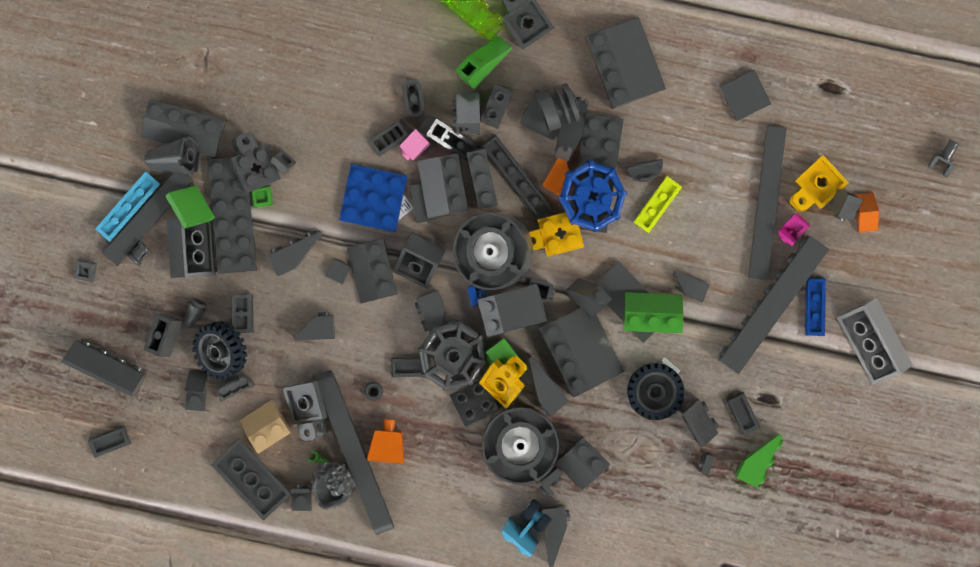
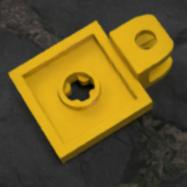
(811, 192)
(547, 238)
(509, 376)

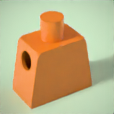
(387, 444)

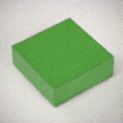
(262, 197)

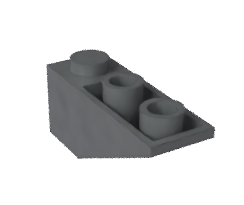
(290, 257)
(433, 312)

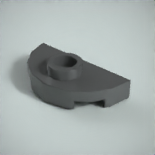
(645, 171)
(233, 386)

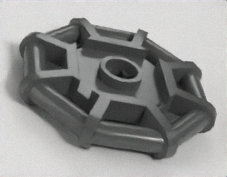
(463, 354)

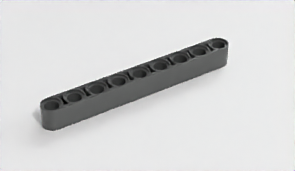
(354, 453)

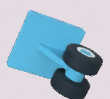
(519, 536)

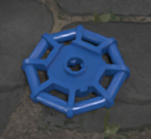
(602, 200)

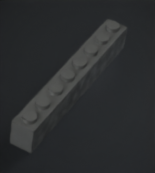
(773, 304)

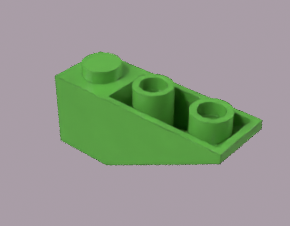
(482, 62)
(755, 464)

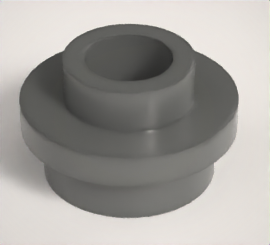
(378, 386)

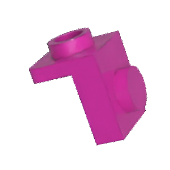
(793, 229)

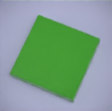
(190, 206)

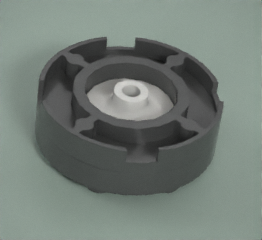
(493, 250)
(517, 464)

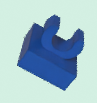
(475, 295)

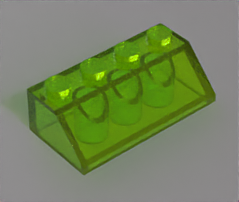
(477, 16)

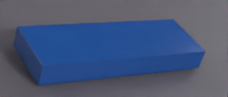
(815, 307)

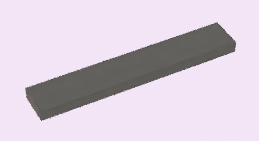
(518, 179)
(145, 219)

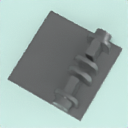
(474, 403)

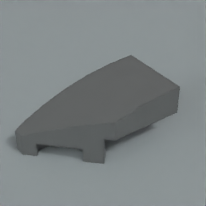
(691, 287)

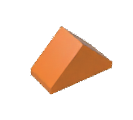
(868, 213)

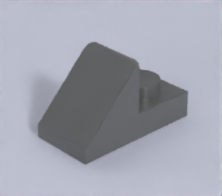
(196, 391)

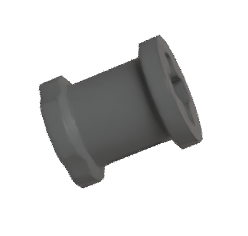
(139, 253)

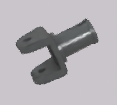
(945, 156)

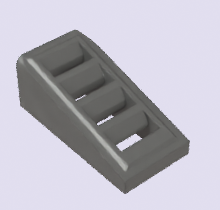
(404, 128)

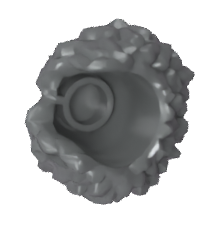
(331, 484)

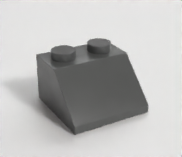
(418, 260)
(582, 463)

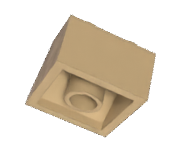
(265, 426)

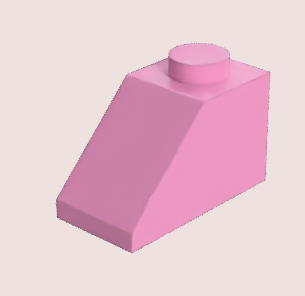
(414, 145)

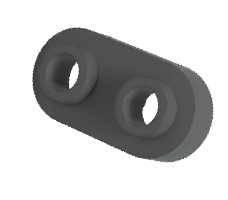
(413, 98)

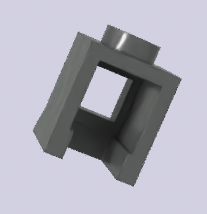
(549, 291)

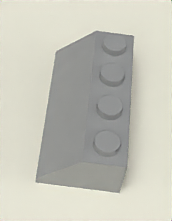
(875, 341)

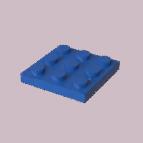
(373, 198)

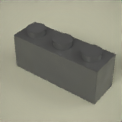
(481, 177)

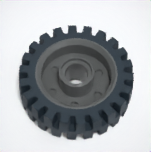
(219, 350)
(640, 391)

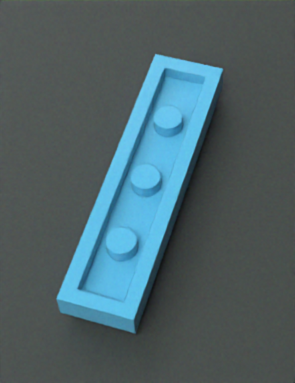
(128, 206)

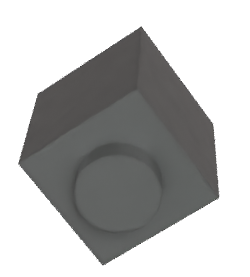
(845, 205)

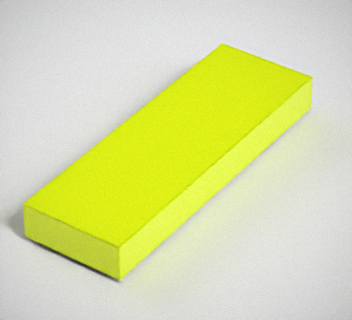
(657, 204)

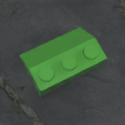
(653, 312)

